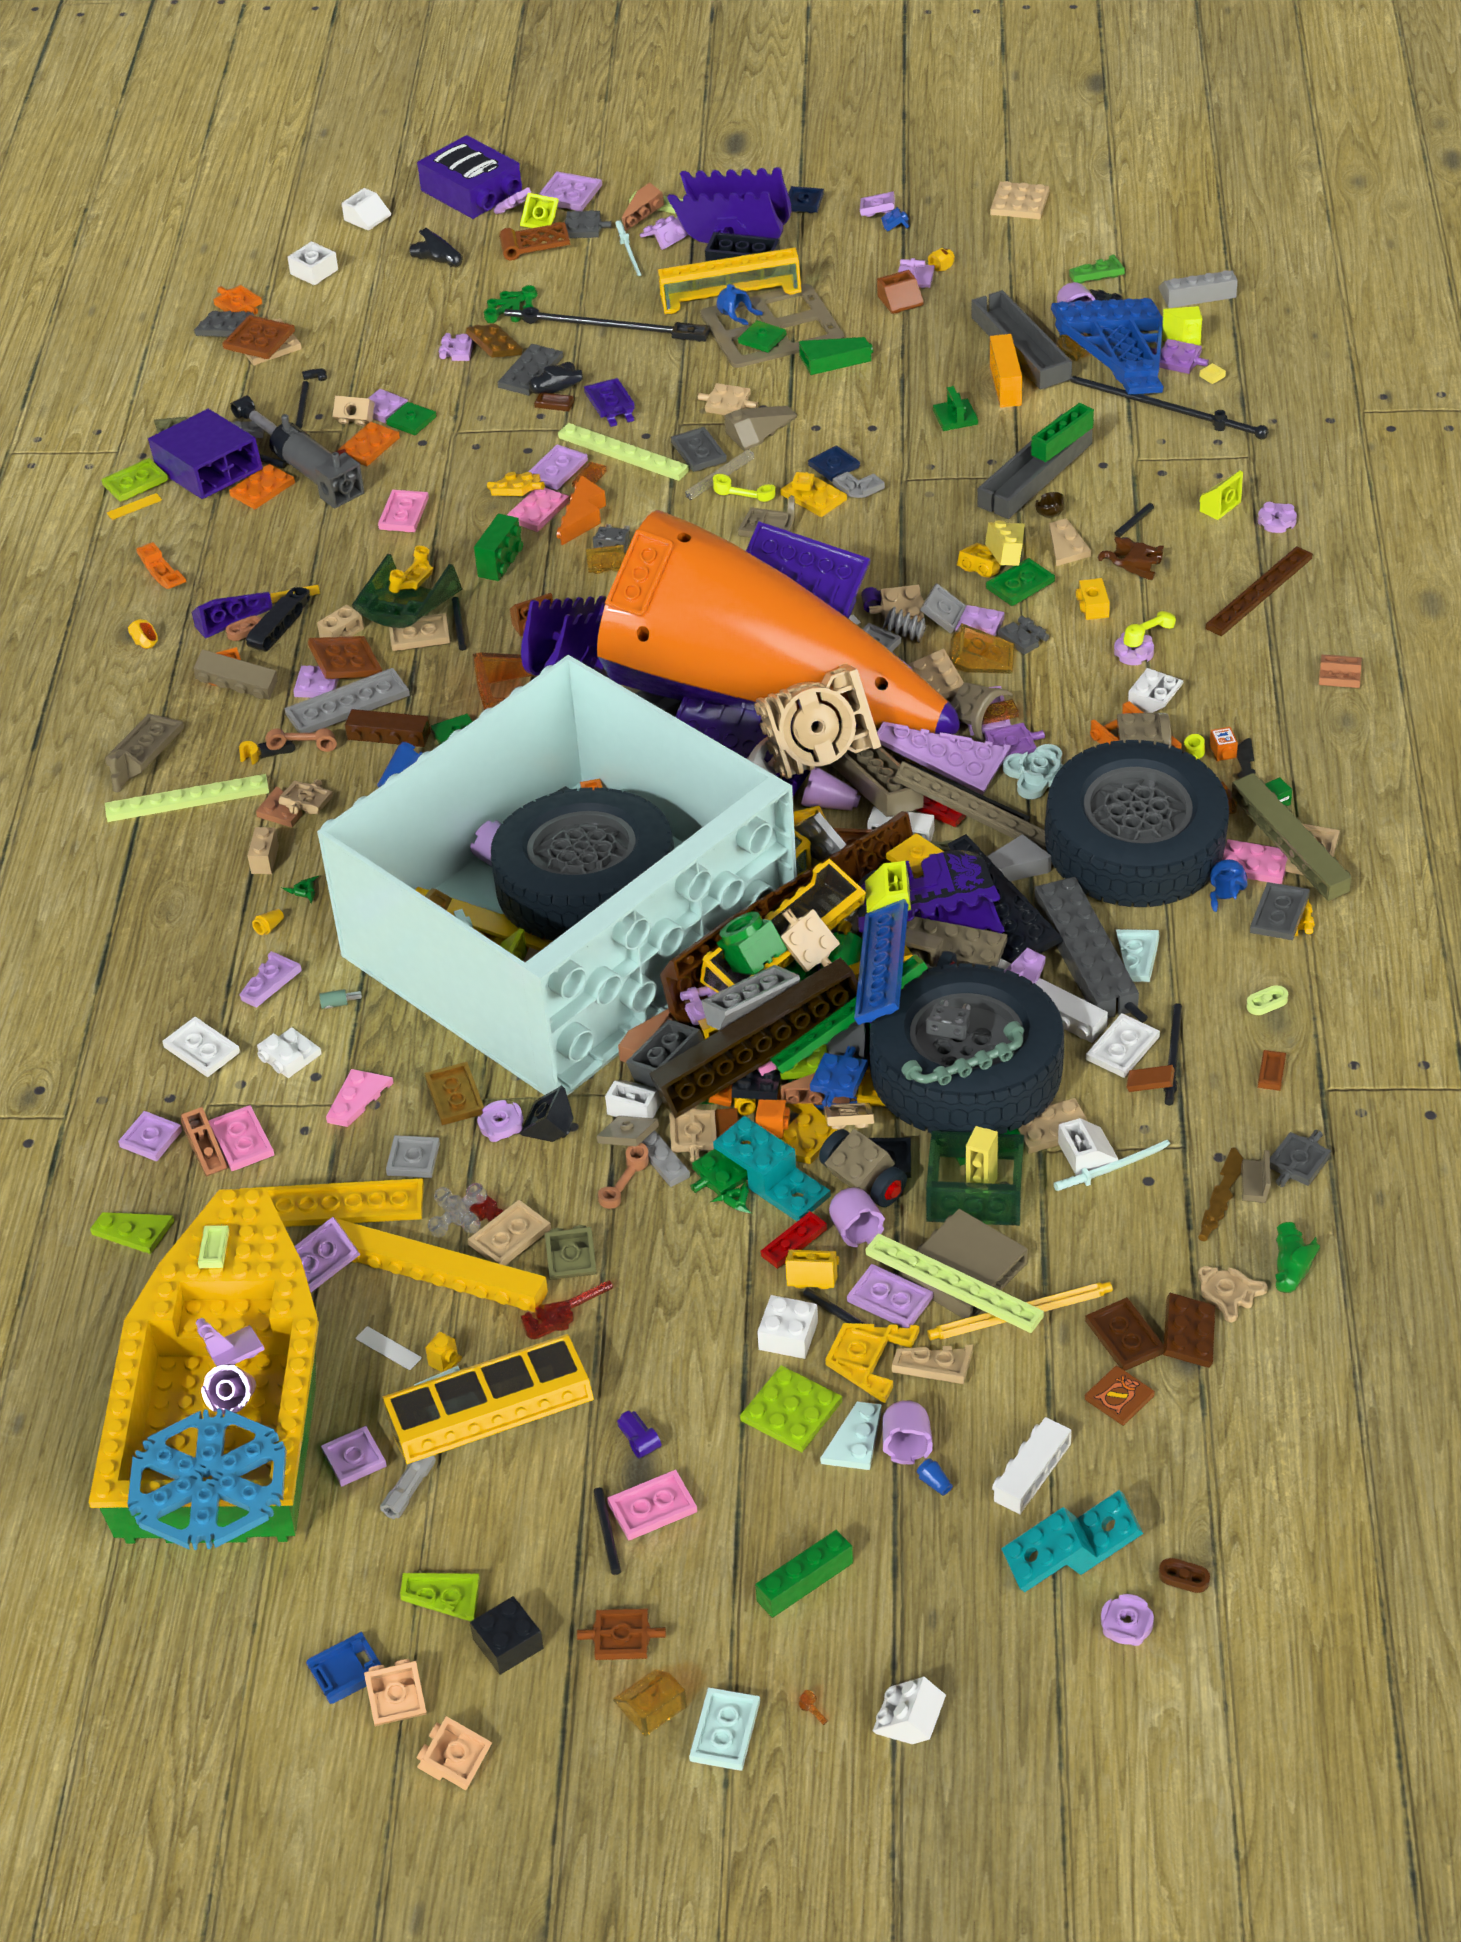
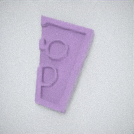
(270, 979)

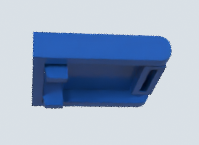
(339, 1669)

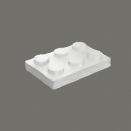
(1122, 1045)
(201, 1046)

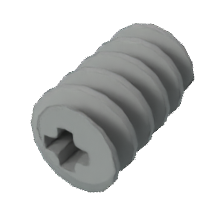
(908, 625)

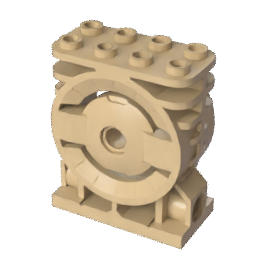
(825, 741)

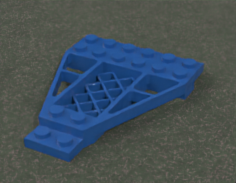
(1117, 333)

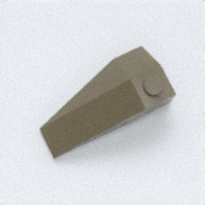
(752, 425)

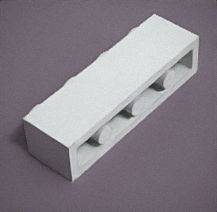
(1031, 1465)

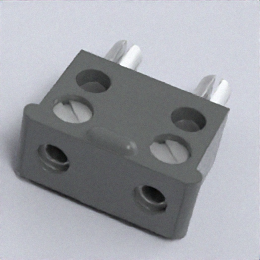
(610, 536)
(948, 1021)

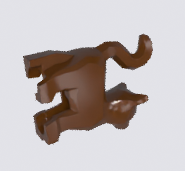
(1137, 557)

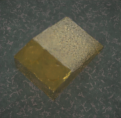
(980, 652)

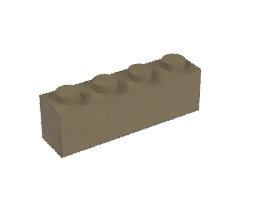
(235, 674)

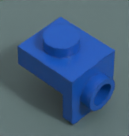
(894, 218)

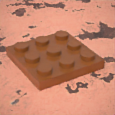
(258, 337)
(344, 657)

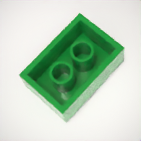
(498, 547)

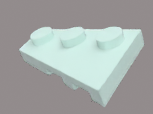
(1138, 952)
(855, 1439)

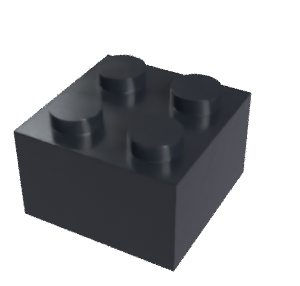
(506, 1635)

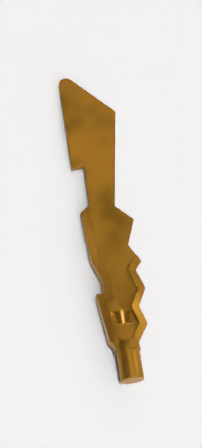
(1221, 1194)

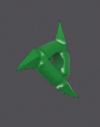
(299, 890)
(738, 1204)

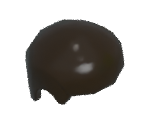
(1050, 504)

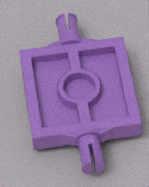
(1180, 356)
(1015, 735)

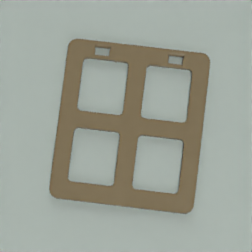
(785, 347)

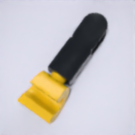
(251, 750)

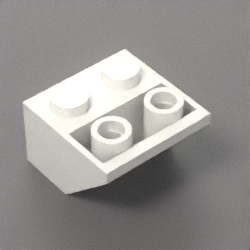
(365, 209)
(1153, 690)
(632, 1100)
(1085, 1145)
(910, 1711)

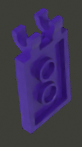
(610, 400)

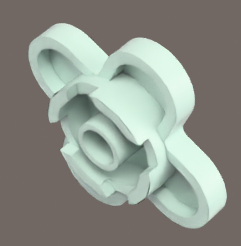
(1034, 769)

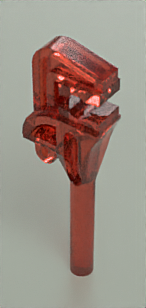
(558, 1314)

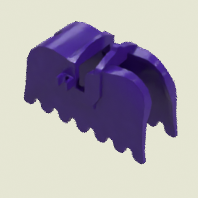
(733, 204)
(563, 628)

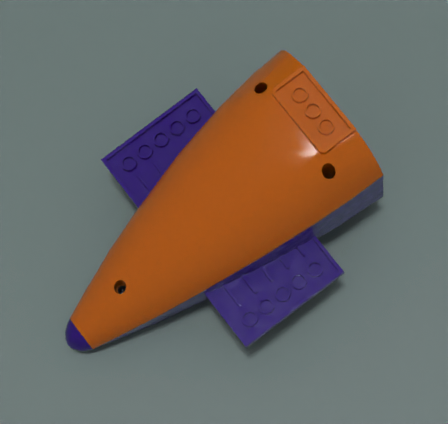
(739, 624)

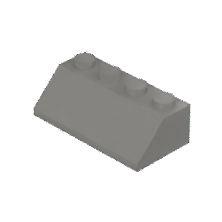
(1199, 289)
(746, 996)

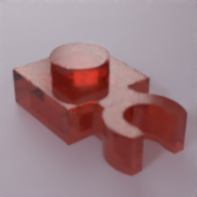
(487, 1209)

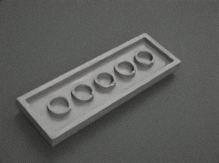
(337, 704)

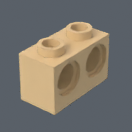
(341, 623)

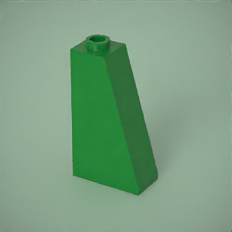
(834, 354)

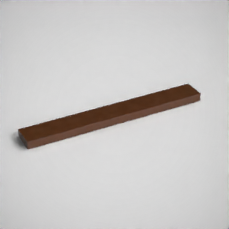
(1258, 591)

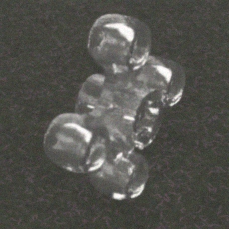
(457, 1210)

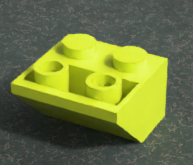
(887, 886)

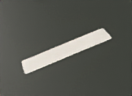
(388, 1348)

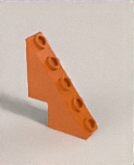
(582, 511)

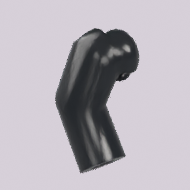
(314, 373)

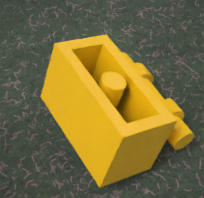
(811, 1268)

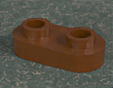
(1184, 1576)

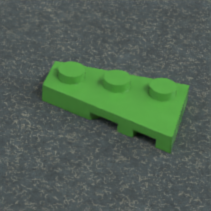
(1102, 269)

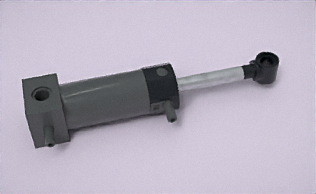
(335, 474)

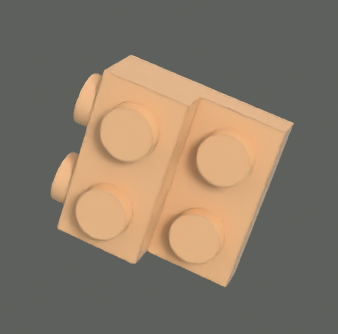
(395, 1692)
(453, 1753)

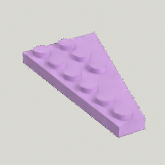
(950, 755)

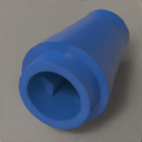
(934, 1476)

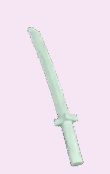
(624, 239)
(1086, 1176)

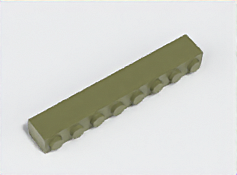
(1291, 837)

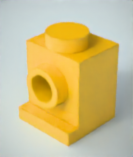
(442, 1352)

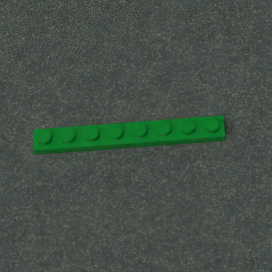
(835, 1023)

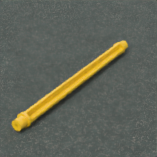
(1046, 1303)

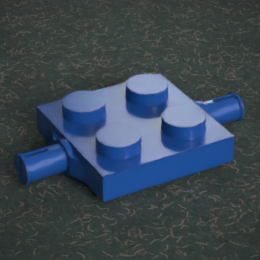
(838, 1076)

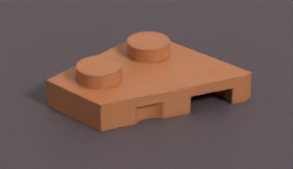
(276, 812)

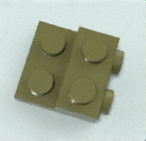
(570, 1252)

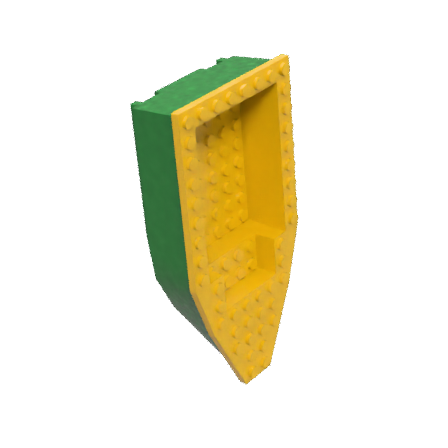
(166, 1362)

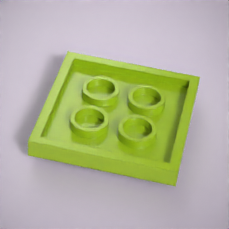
(791, 1408)

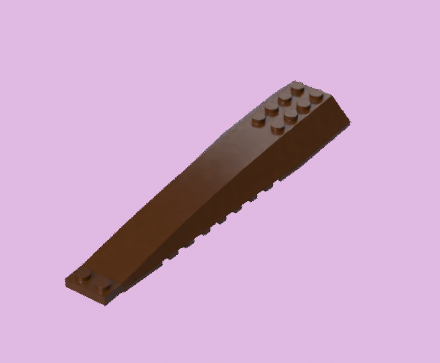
(855, 860)

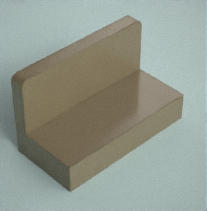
(1256, 1179)

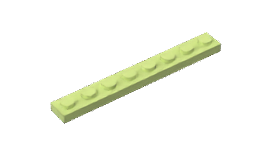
(623, 451)
(186, 797)
(955, 1283)

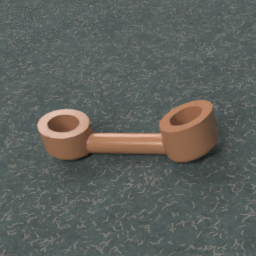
(323, 737)
(636, 1160)

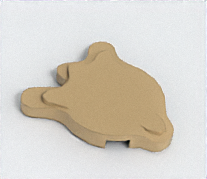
(1229, 1290)

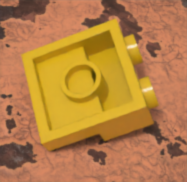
(978, 559)

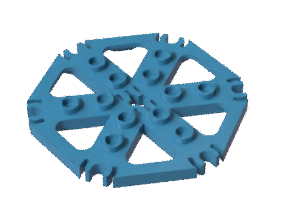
(205, 1495)

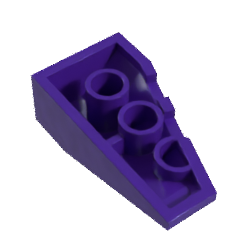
(219, 613)

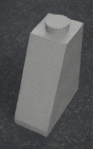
(1021, 859)

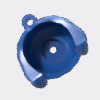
(730, 299)
(1227, 878)

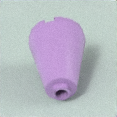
(829, 792)
(228, 1388)

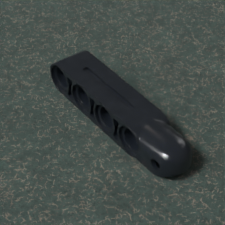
(278, 619)

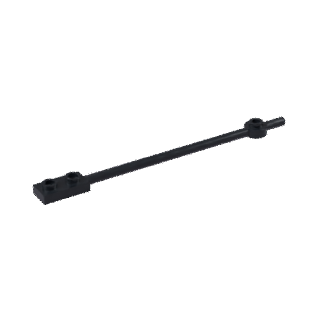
(679, 330)

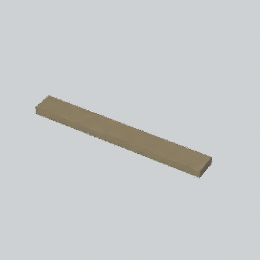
(968, 804)

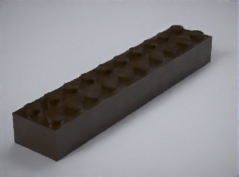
(753, 1039)

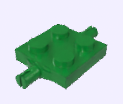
(717, 1173)

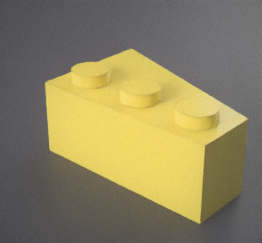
(1005, 541)

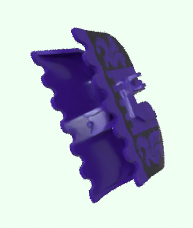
(952, 891)

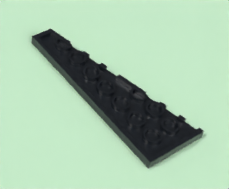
(1020, 920)

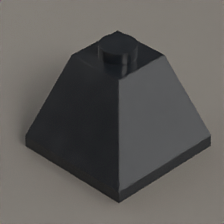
(549, 1117)

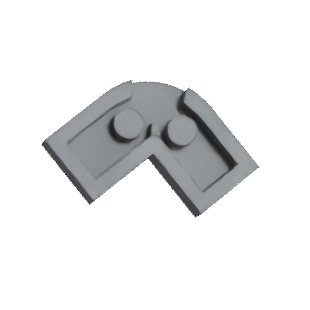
(858, 488)

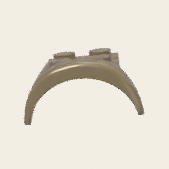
(778, 519)
(972, 703)
(1145, 726)

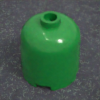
(848, 949)

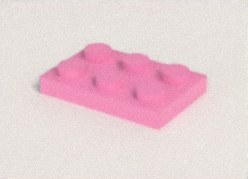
(539, 508)
(403, 510)
(1259, 861)
(241, 1138)
(652, 1505)

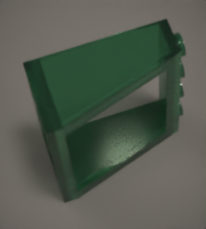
(984, 1201)

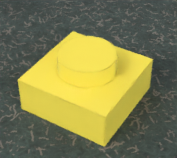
(1212, 373)

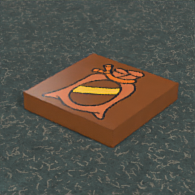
(1119, 1395)

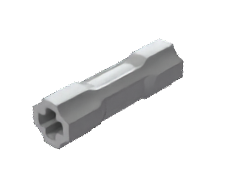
(399, 1497)

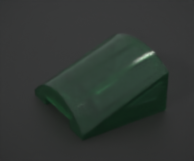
(408, 605)

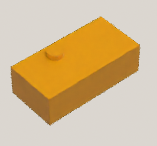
(1005, 370)

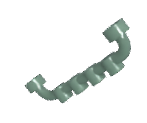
(1004, 1051)

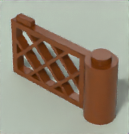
(513, 242)

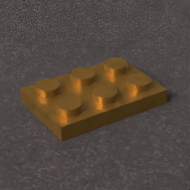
(494, 340)
(454, 1093)

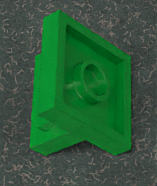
(955, 412)

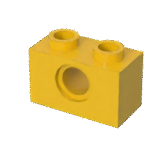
(1093, 599)

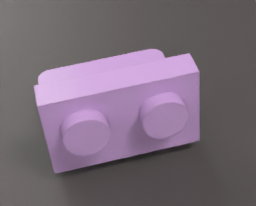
(666, 231)

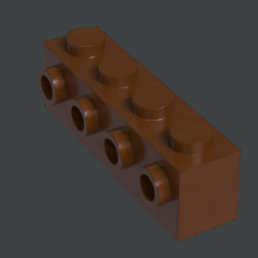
(387, 727)

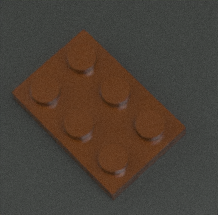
(1189, 1330)
(1125, 1334)

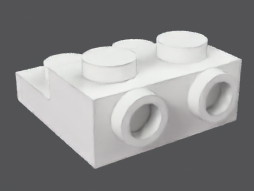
(288, 1052)

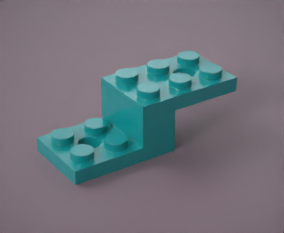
(771, 1168)
(1072, 1541)

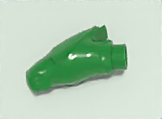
(1293, 1257)

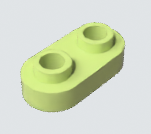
(1267, 1000)

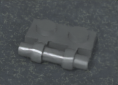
(1020, 637)

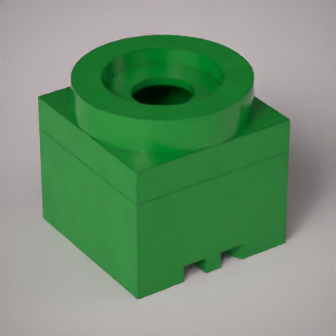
(750, 943)

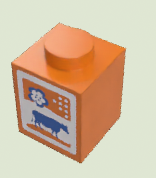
(1223, 743)

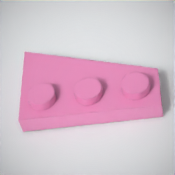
(355, 1095)

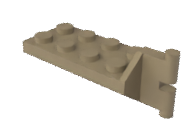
(141, 747)

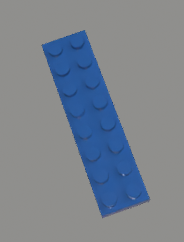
(881, 962)

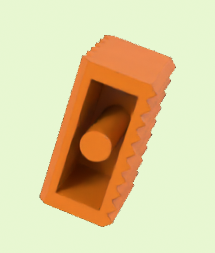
(773, 1116)

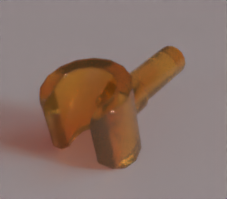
(806, 1703)

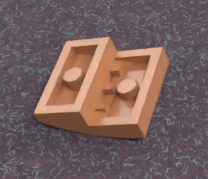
(1340, 671)

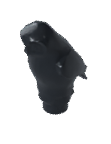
(435, 249)
(556, 379)

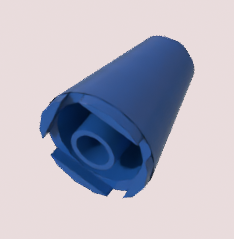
(401, 759)

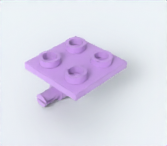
(922, 272)
(231, 1348)

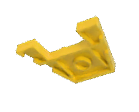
(806, 1132)
(859, 1350)

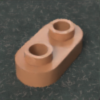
(241, 628)

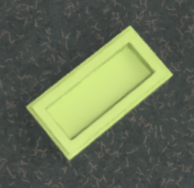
(213, 1246)

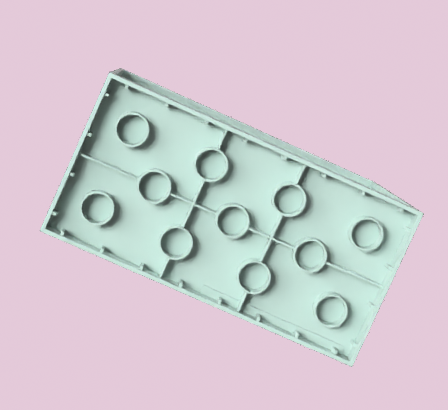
(582, 993)

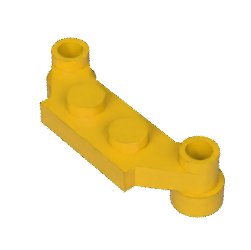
(414, 575)

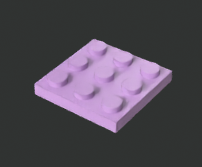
(571, 190)

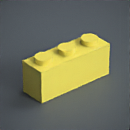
(982, 1156)

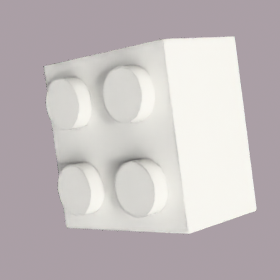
(312, 263)
(787, 1326)

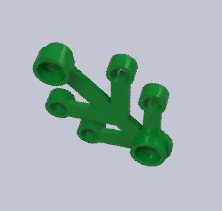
(528, 294)

